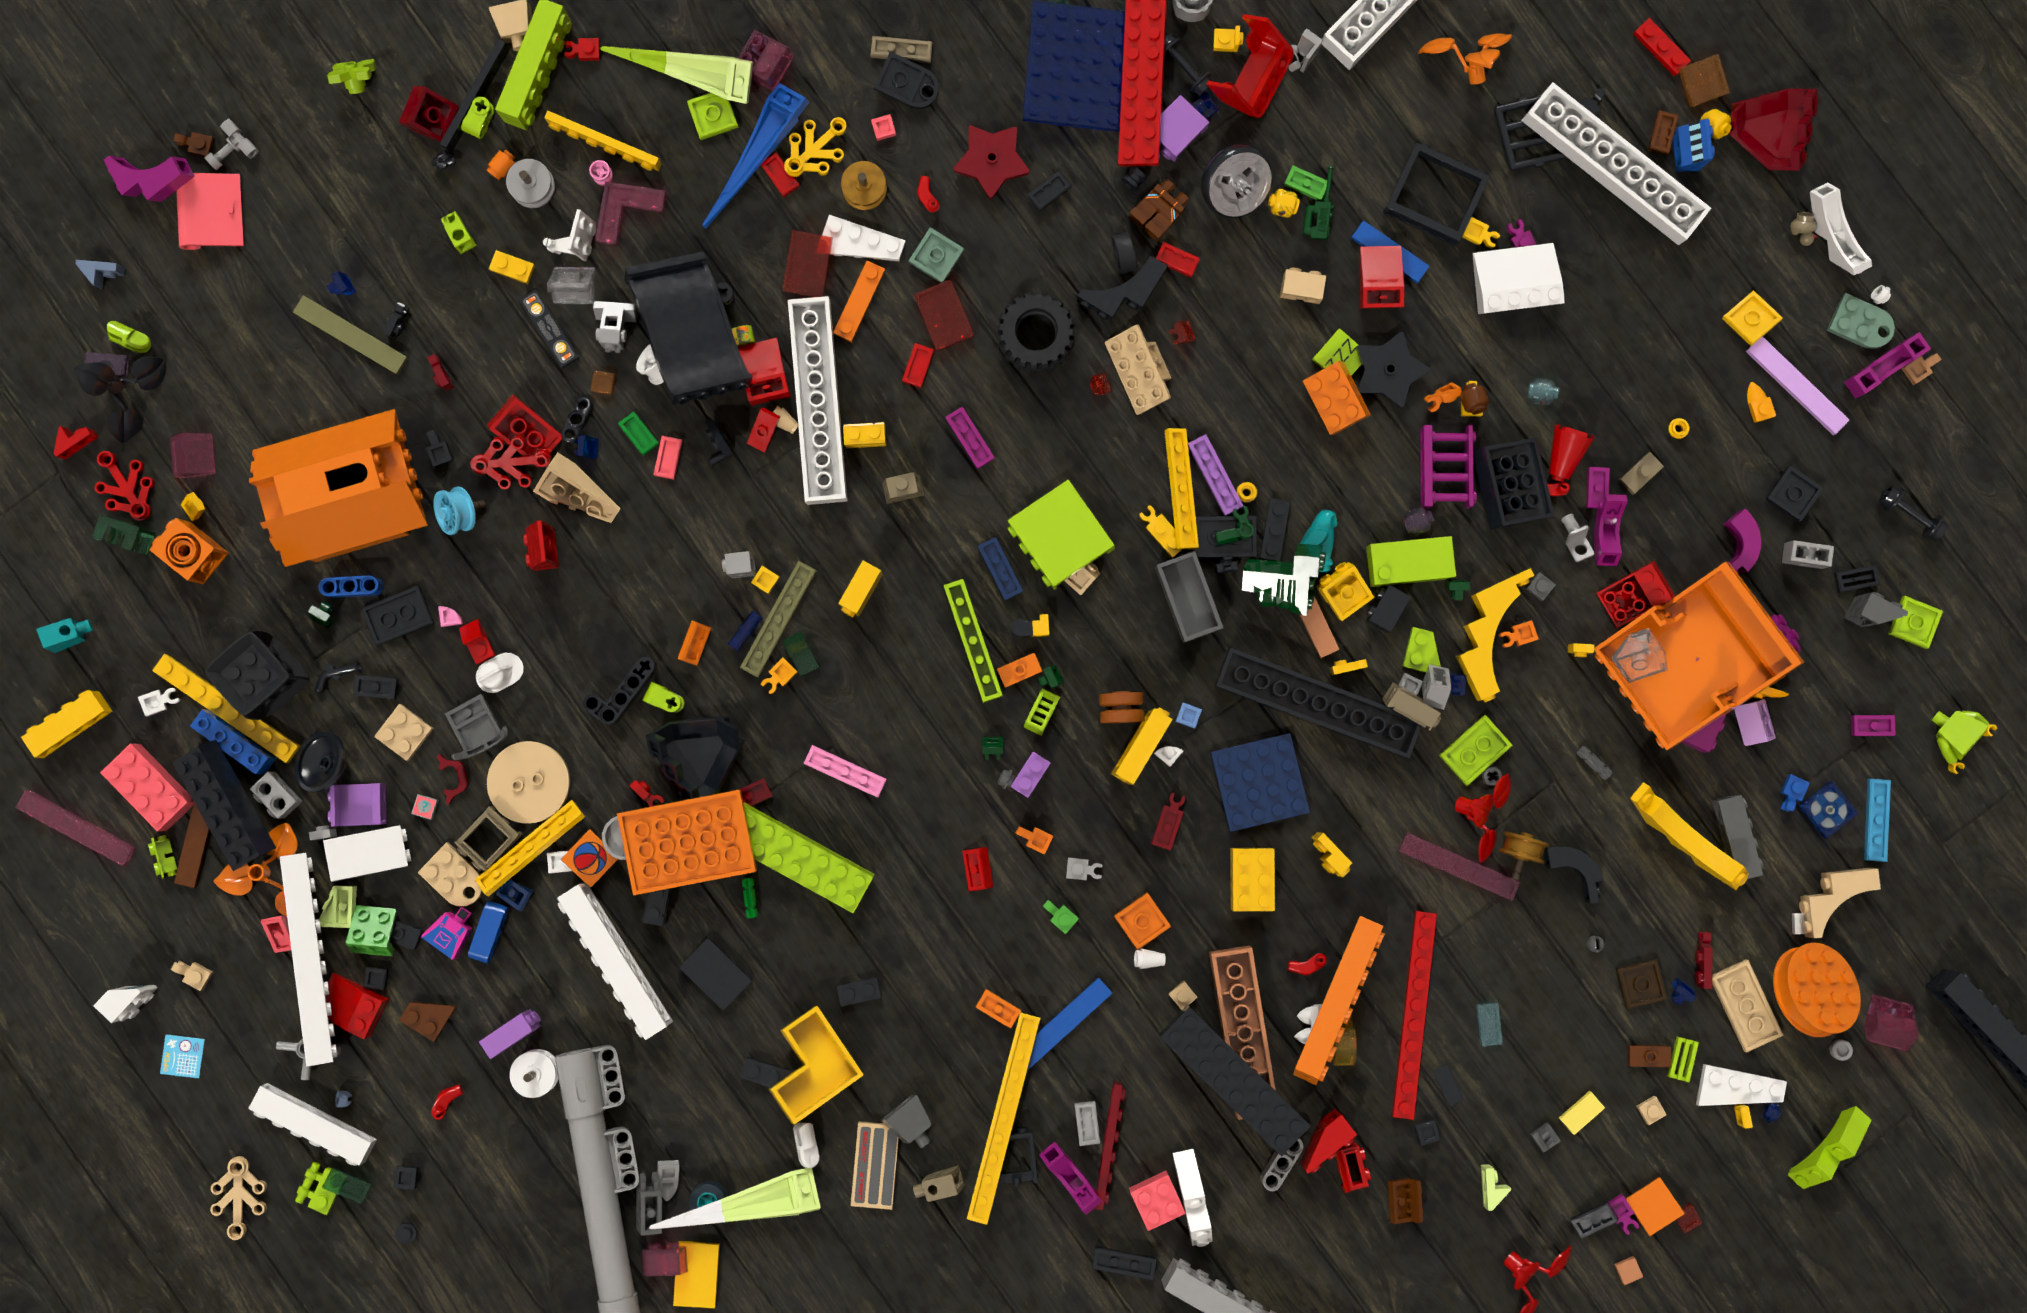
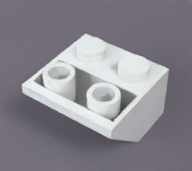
(124, 1002)

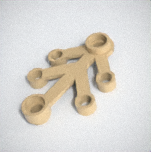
(238, 1194)

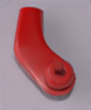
(925, 196)
(1558, 489)
(1309, 966)
(443, 1100)

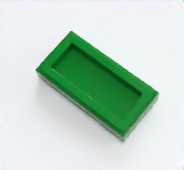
(638, 433)

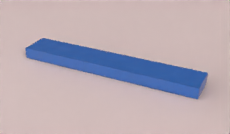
(1068, 1019)

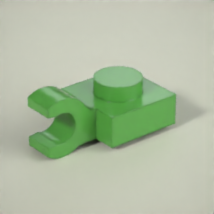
(1062, 917)

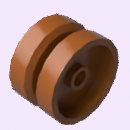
(1121, 707)

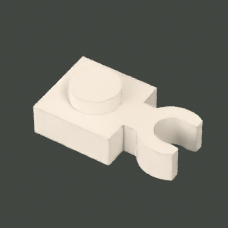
(156, 702)

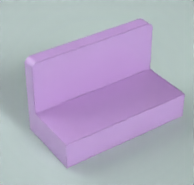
(1755, 722)

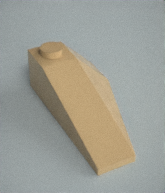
(571, 486)

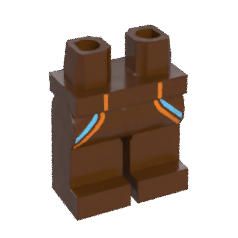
(1160, 203)

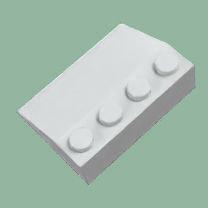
(1517, 278)

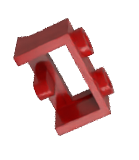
(1343, 1169)

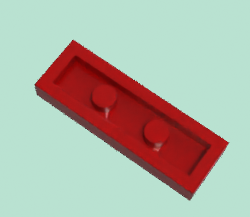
(1661, 46)

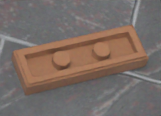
(1319, 631)

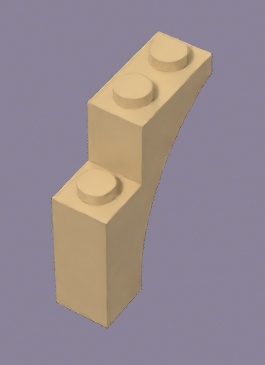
(1837, 888)

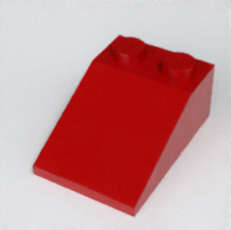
(519, 419)
(541, 546)
(353, 1006)

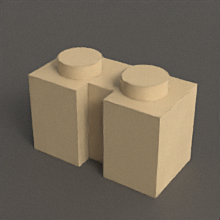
(1303, 285)

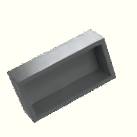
(1188, 597)

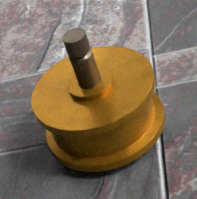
(864, 185)
(1524, 849)

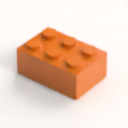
(1336, 397)

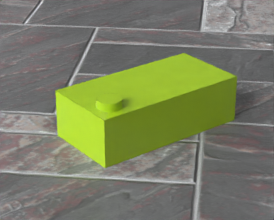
(1411, 561)

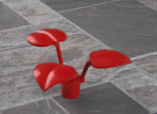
(1479, 810)
(1524, 1270)

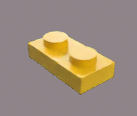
(512, 267)

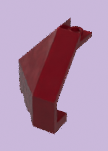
(1776, 127)

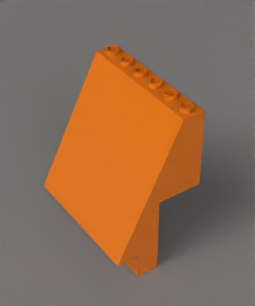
(1736, 647)

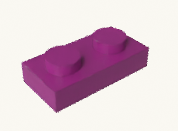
(1596, 486)
(1873, 725)

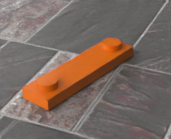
(859, 301)

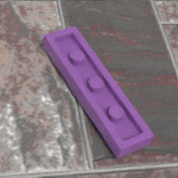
(1215, 475)

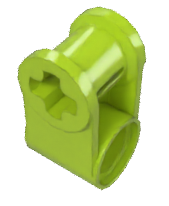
(477, 120)
(661, 697)

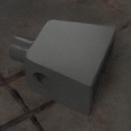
(909, 1121)

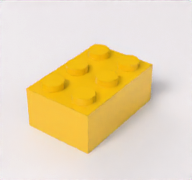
(1252, 879)

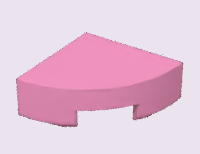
(449, 617)

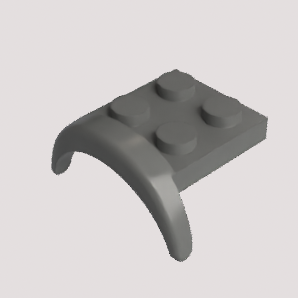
(475, 727)

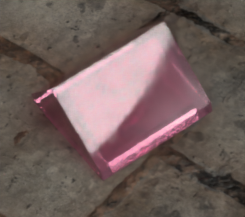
(192, 455)

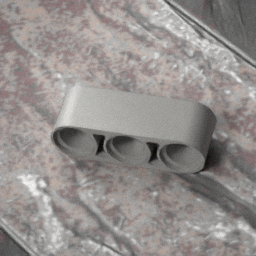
(1280, 1172)

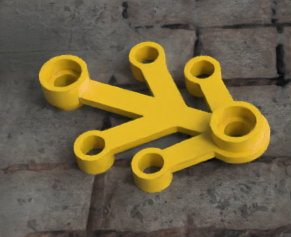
(813, 150)

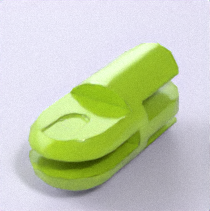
(128, 337)

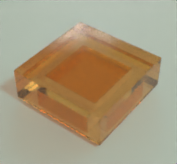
(603, 382)

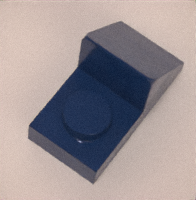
(515, 894)

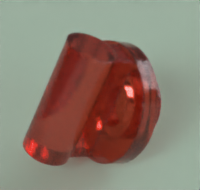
(1100, 384)

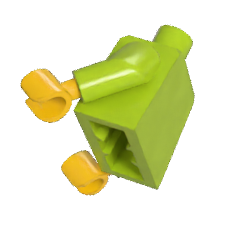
(1960, 734)

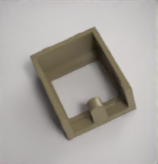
(1411, 706)
(500, 823)

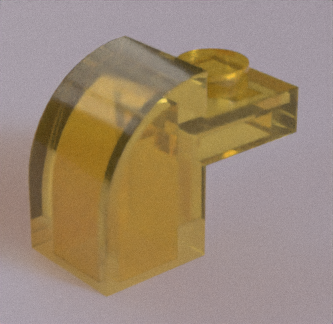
(1347, 1047)

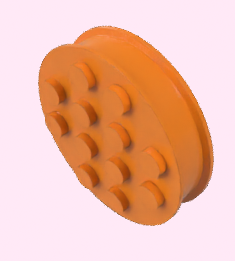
(1816, 990)

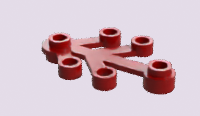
(508, 462)
(126, 488)

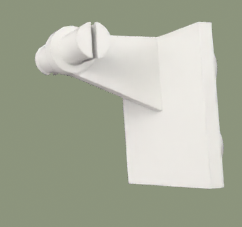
(580, 238)

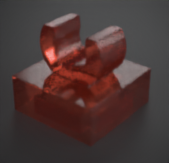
(1184, 332)

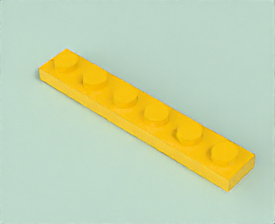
(609, 144)
(1181, 488)
(529, 848)

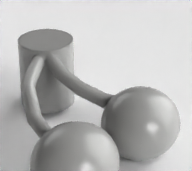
(1296, 65)

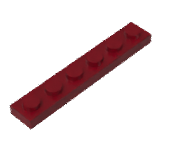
(1110, 1137)

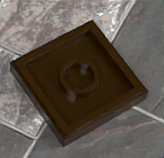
(1641, 983)

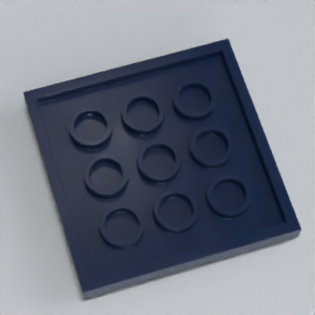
(1260, 782)

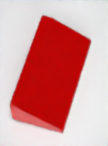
(977, 869)

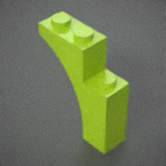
(1837, 1146)

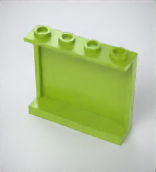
(1059, 534)

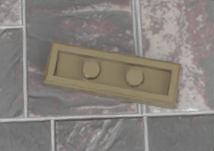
(909, 49)

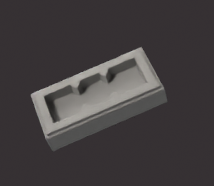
(1087, 1123)

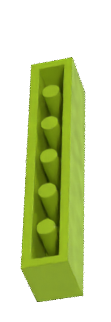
(973, 641)

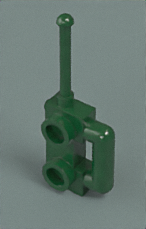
(1324, 212)

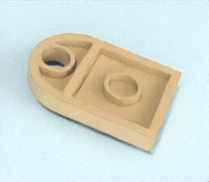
(451, 875)

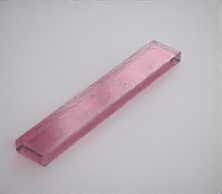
(75, 827)
(1459, 866)

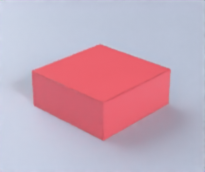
(883, 127)

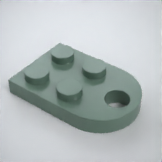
(1860, 322)

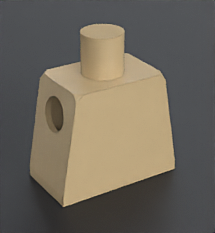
(512, 21)

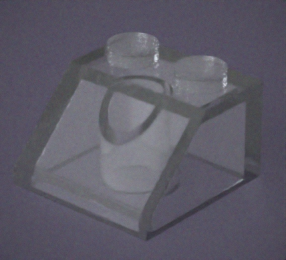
(1640, 656)

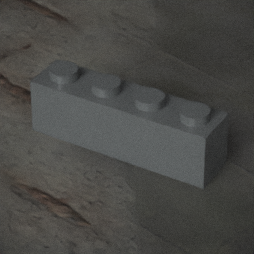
(1737, 834)

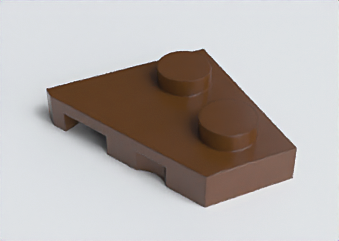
(427, 1018)

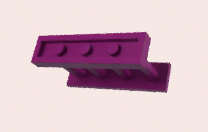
(1428, 476)

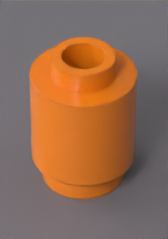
(501, 164)

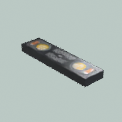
(549, 329)

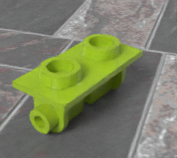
(159, 849)

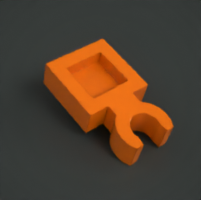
(1521, 634)

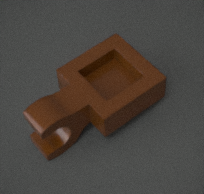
(198, 143)

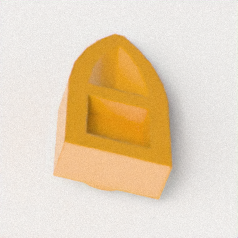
(1759, 405)
(1770, 692)

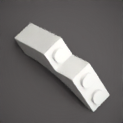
(1834, 227)
(1193, 1198)

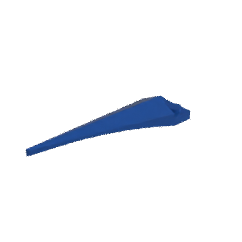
(775, 122)

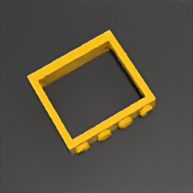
(1142, 745)

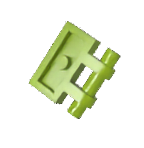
(321, 1199)

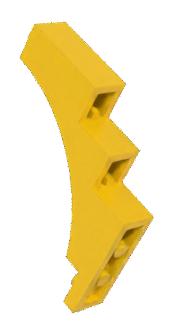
(1491, 606)
(1684, 837)

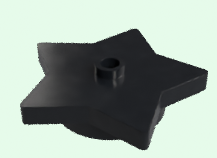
(1389, 384)

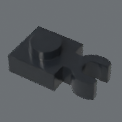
(395, 322)

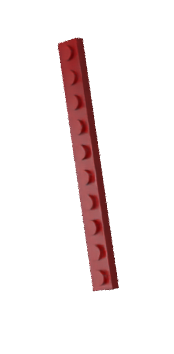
(1414, 1015)

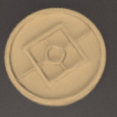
(528, 782)

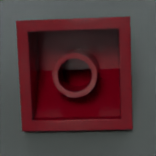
(428, 113)

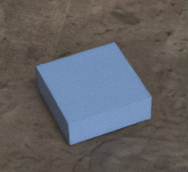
(1188, 715)

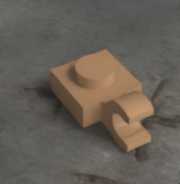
(1920, 368)

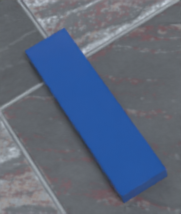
(1369, 236)

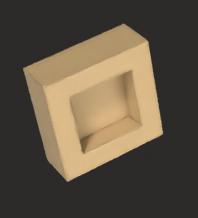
(1182, 995)
(1651, 1110)

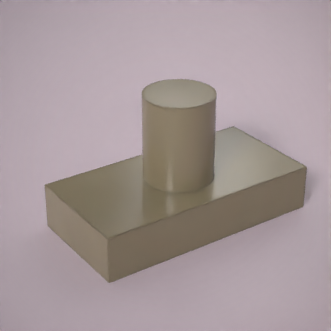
(1641, 473)

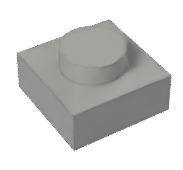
(322, 832)

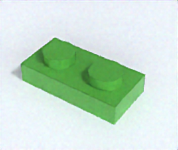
(1306, 183)

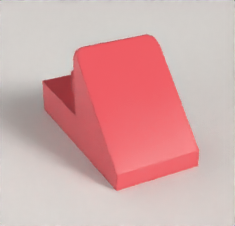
(277, 933)

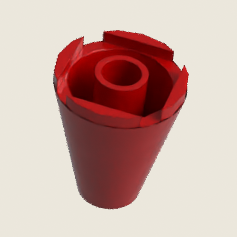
(1567, 451)

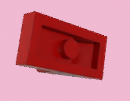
(68, 444)
(477, 641)

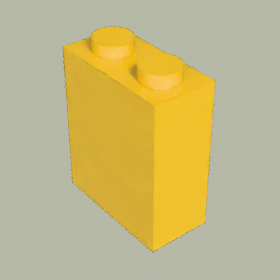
(860, 589)

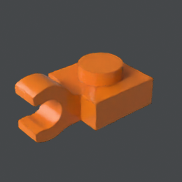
(1444, 394)
(1037, 838)

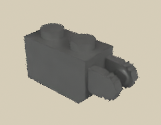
(648, 1205)

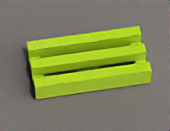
(1690, 1062)

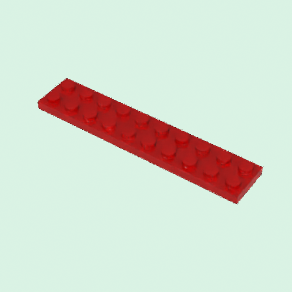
(1142, 83)

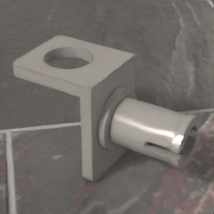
(1576, 537)

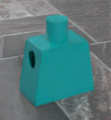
(57, 636)

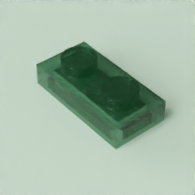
(346, 1185)

